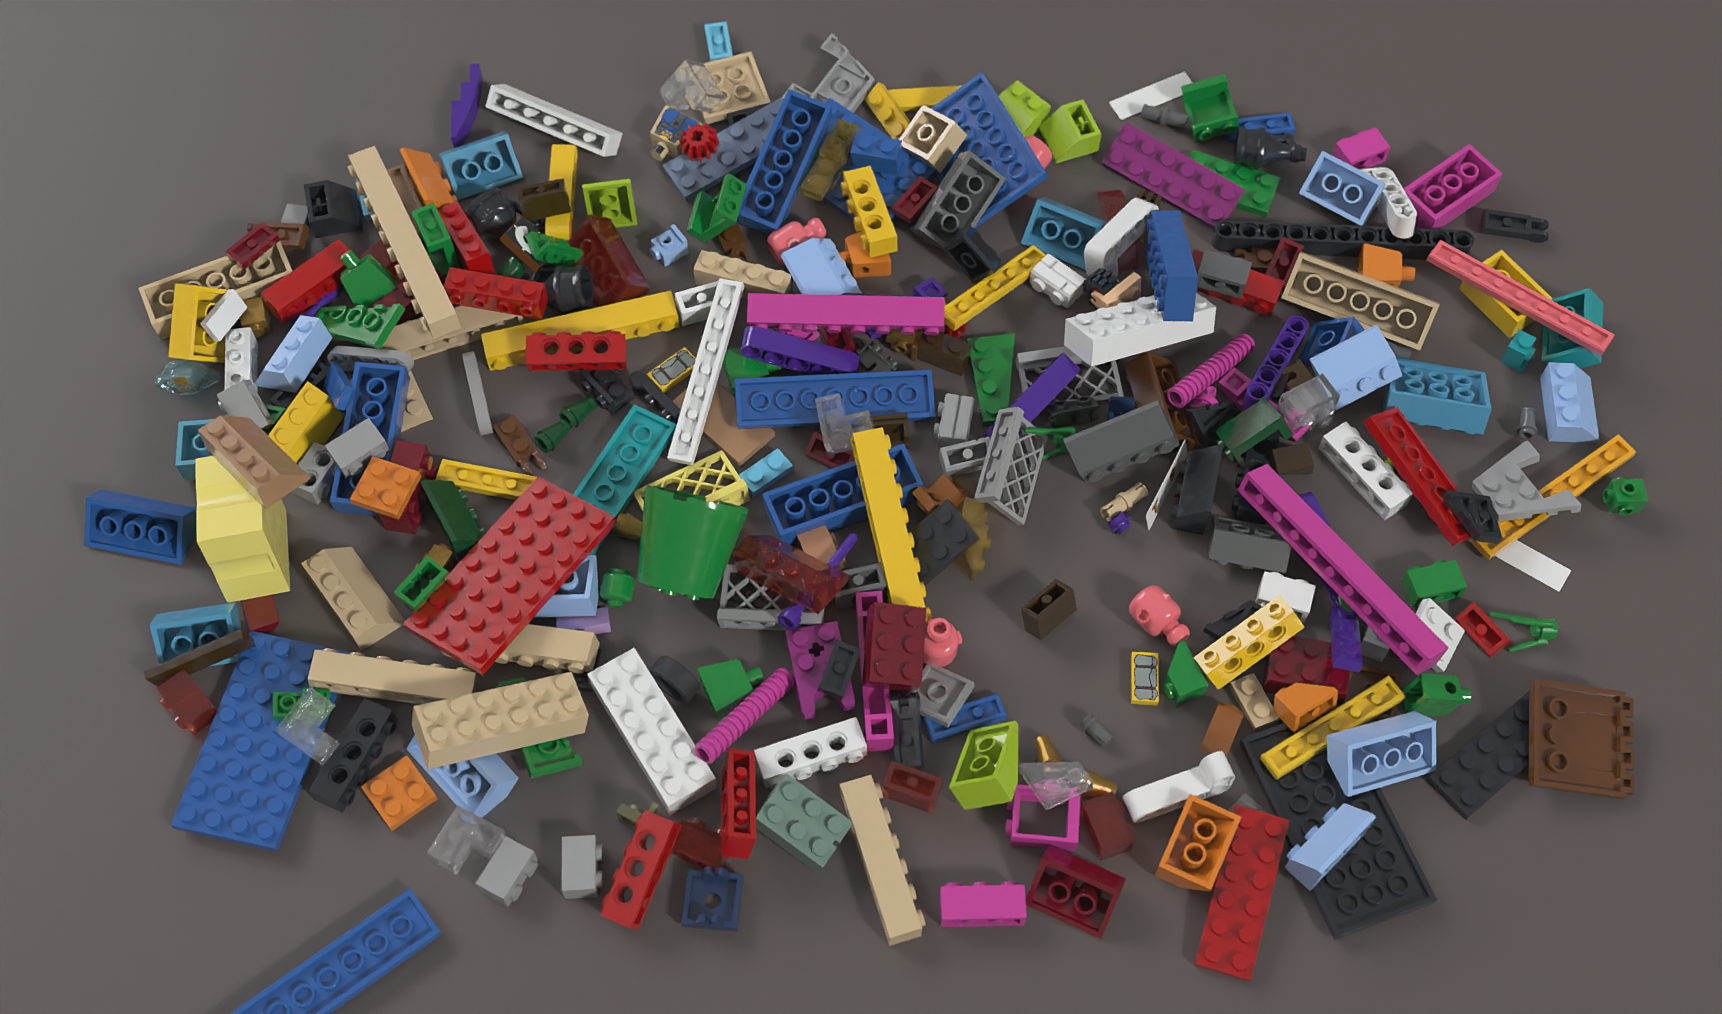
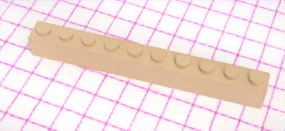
(404, 243)

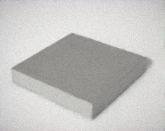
(942, 694)

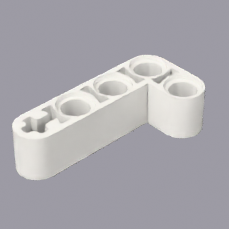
(1394, 203)
(1117, 236)
(1171, 793)

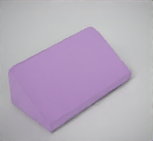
(596, 624)

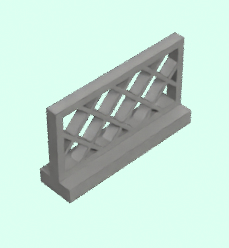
(1043, 358)
(1000, 461)
(756, 618)

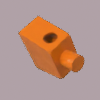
(860, 262)
(1384, 265)

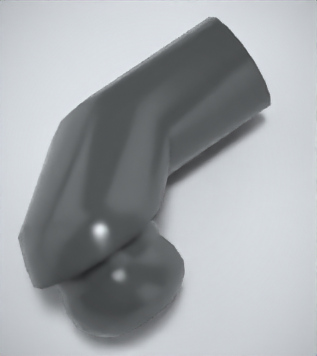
(1400, 351)

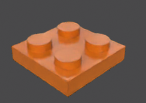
(385, 487)
(399, 793)

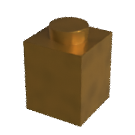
(256, 317)

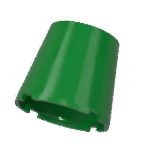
(686, 541)

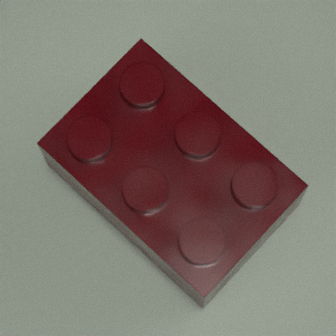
(418, 458)
(894, 647)
(1304, 662)

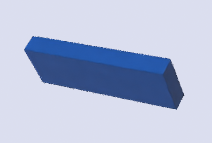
(1275, 124)
(338, 386)
(970, 716)

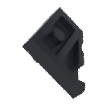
(1475, 514)

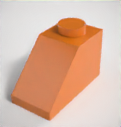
(1303, 704)

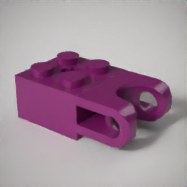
(808, 670)

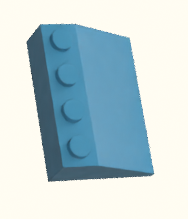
(1440, 396)

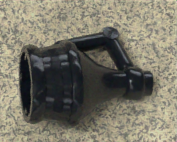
(1260, 148)
(495, 214)
(567, 285)

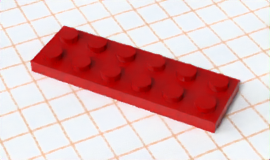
(1418, 469)
(1242, 895)

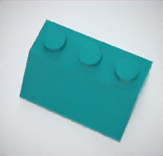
(1560, 349)

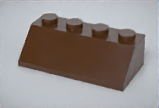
(1150, 381)

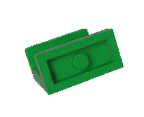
(1210, 108)
(717, 213)
(436, 238)

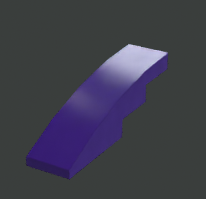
(465, 110)

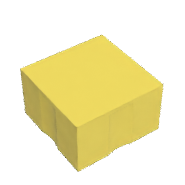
(240, 536)

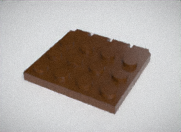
(1580, 739)

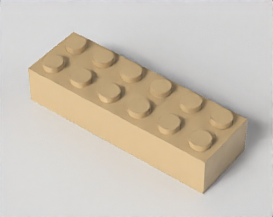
(220, 274)
(1347, 293)
(499, 720)

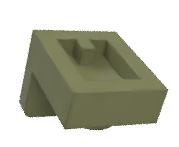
(629, 815)

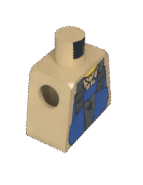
(668, 131)

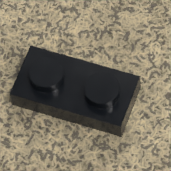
(839, 669)

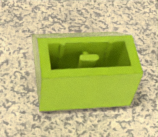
(1071, 132)

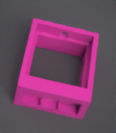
(1069, 843)

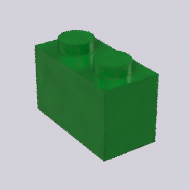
(1438, 582)

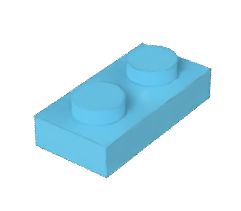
(718, 41)
(766, 472)

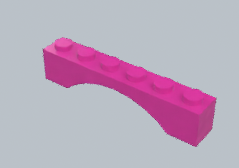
(875, 700)

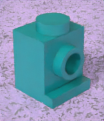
(1519, 351)

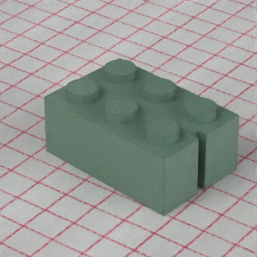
(801, 823)

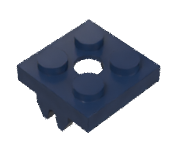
(706, 882)

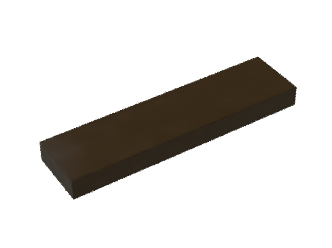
(201, 657)

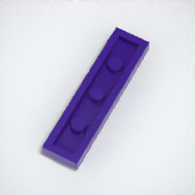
(1345, 639)

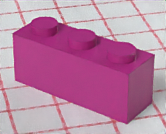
(982, 904)

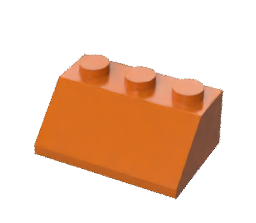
(426, 178)
(1198, 845)

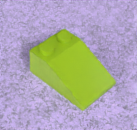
(1025, 108)
(611, 201)
(987, 766)

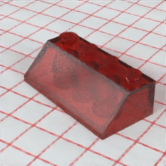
(609, 261)
(788, 571)

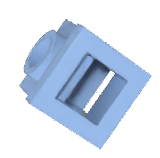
(669, 246)

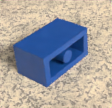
(878, 152)

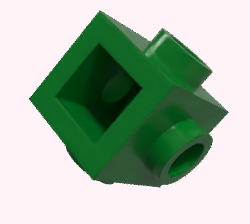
(1625, 496)

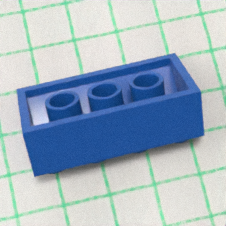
(139, 526)

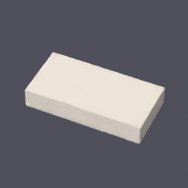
(223, 315)

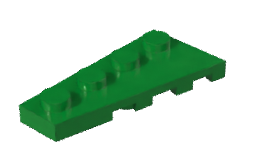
(361, 324)
(991, 370)
(546, 756)

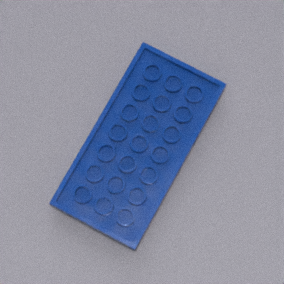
(246, 770)

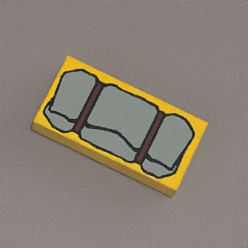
(672, 370)
(1144, 678)

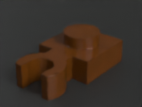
(733, 242)
(1259, 257)

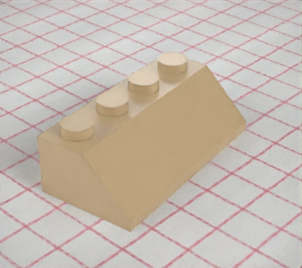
(353, 595)

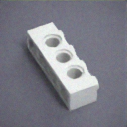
(241, 357)
(1367, 483)
(819, 741)

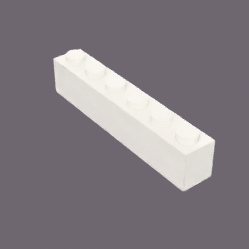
(554, 120)

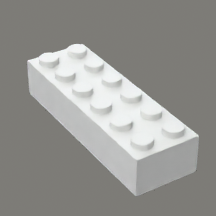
(1132, 329)
(652, 731)

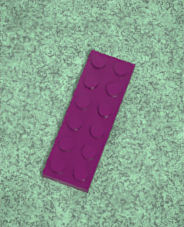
(1173, 175)

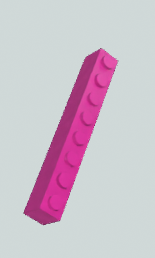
(847, 313)

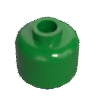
(617, 587)

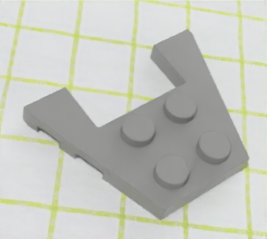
(846, 81)
(1513, 492)

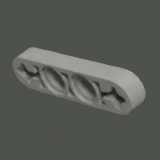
(347, 356)
(477, 393)

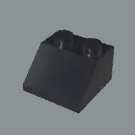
(972, 254)

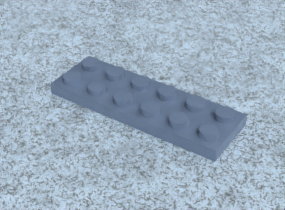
(737, 150)

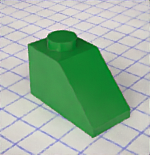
(1184, 677)

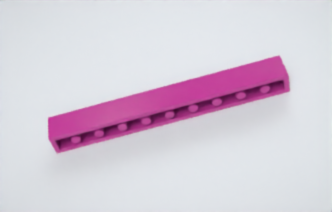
(1343, 569)

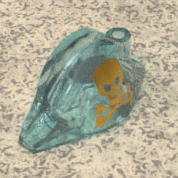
(186, 377)

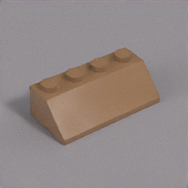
(252, 458)

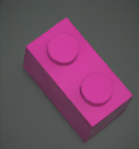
(1363, 149)

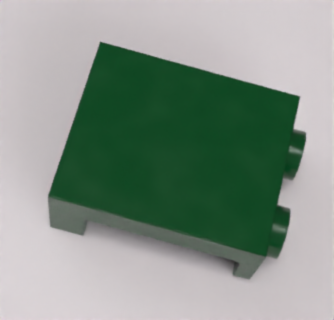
(1251, 428)

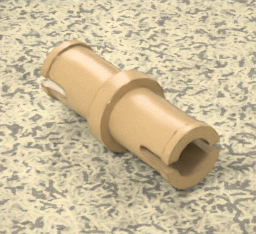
(1123, 501)

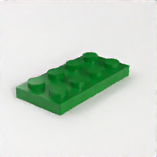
(1259, 185)

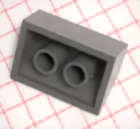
(1248, 545)

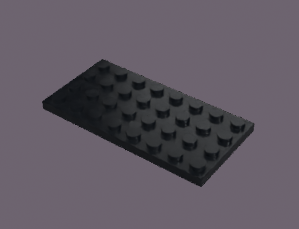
(1377, 875)

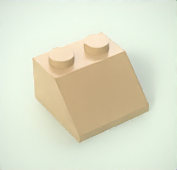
(932, 138)

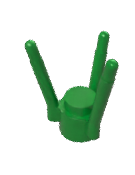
(1058, 436)
(1540, 628)

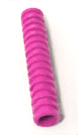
(1210, 370)
(744, 715)

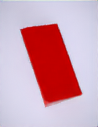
(1482, 629)

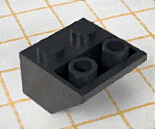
(332, 208)

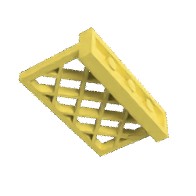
(735, 493)

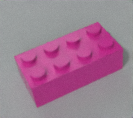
(1452, 188)

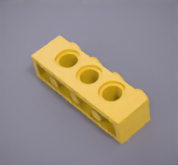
(869, 211)
(1249, 642)

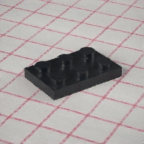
(941, 540)

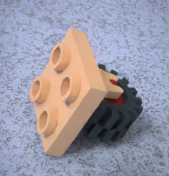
(1107, 291)

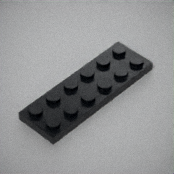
(1486, 761)

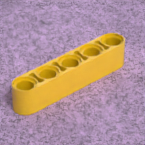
(564, 166)

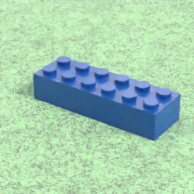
(783, 162)
(1171, 266)
(381, 396)
(831, 498)

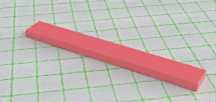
(1521, 298)

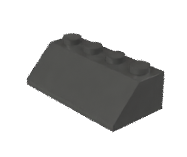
(958, 200)
(1122, 442)

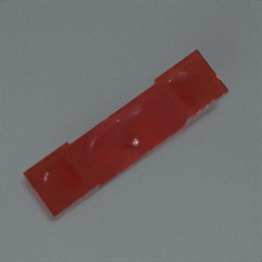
(1111, 204)

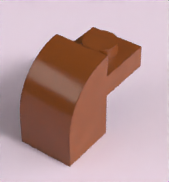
(944, 488)
(1222, 729)

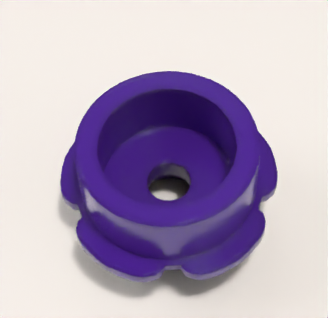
(1120, 523)

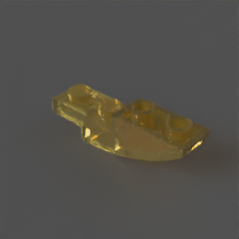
(831, 161)
(976, 516)

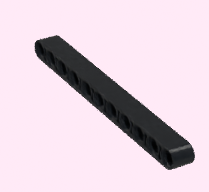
(1334, 239)

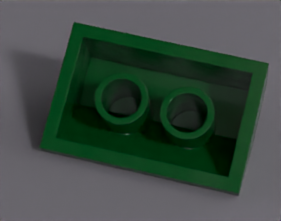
(453, 515)

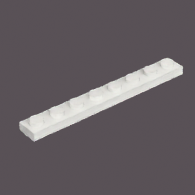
(705, 372)

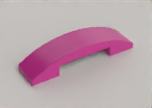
(1235, 385)

